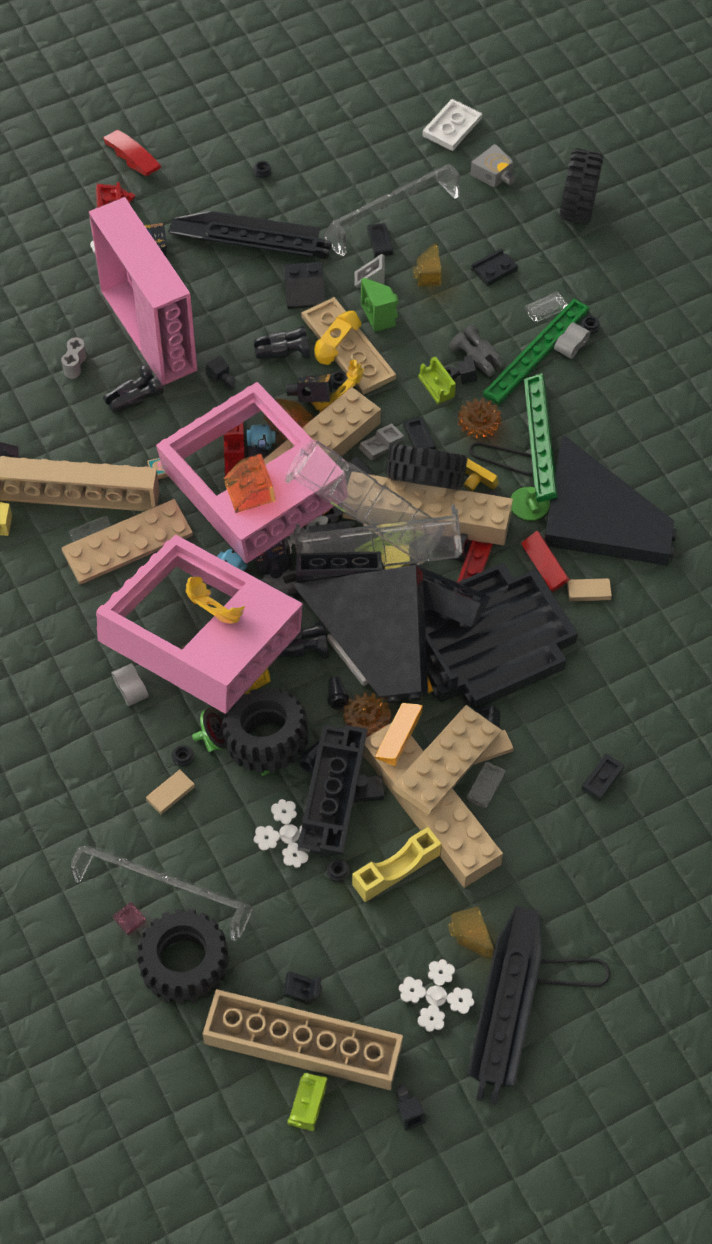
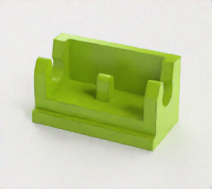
(437, 381)
(308, 1102)

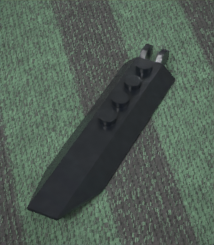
(252, 233)
(507, 1003)

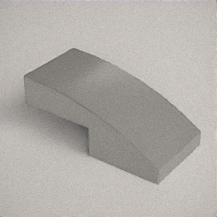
(381, 442)

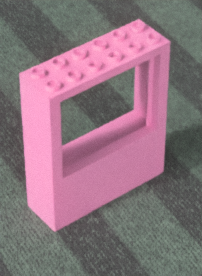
(144, 291)
(260, 527)
(222, 656)

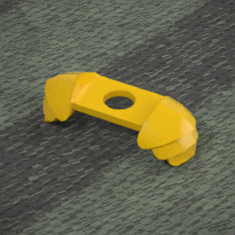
(326, 346)
(354, 377)
(199, 594)

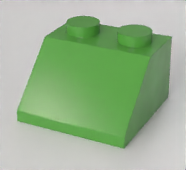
(378, 304)

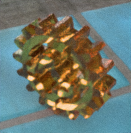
(489, 419)
(368, 712)

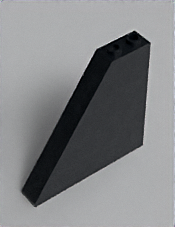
(604, 513)
(378, 625)

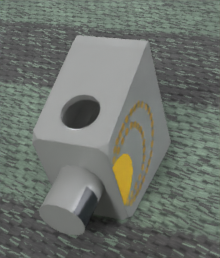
(493, 167)

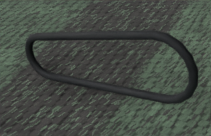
(496, 463)
(576, 983)

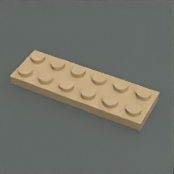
(352, 347)
(125, 541)
(446, 760)

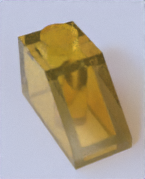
(428, 267)
(471, 931)

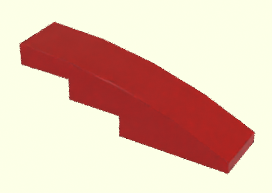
(132, 152)
(233, 447)

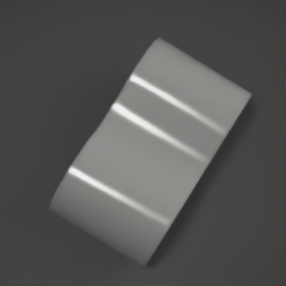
(572, 340)
(73, 358)
(130, 684)

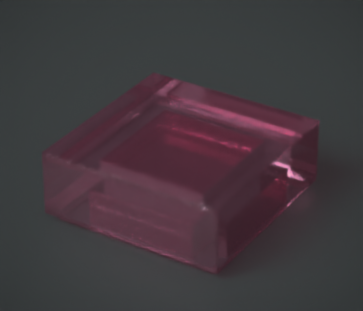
(129, 918)

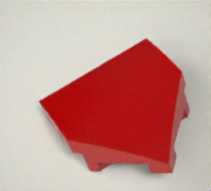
(108, 193)

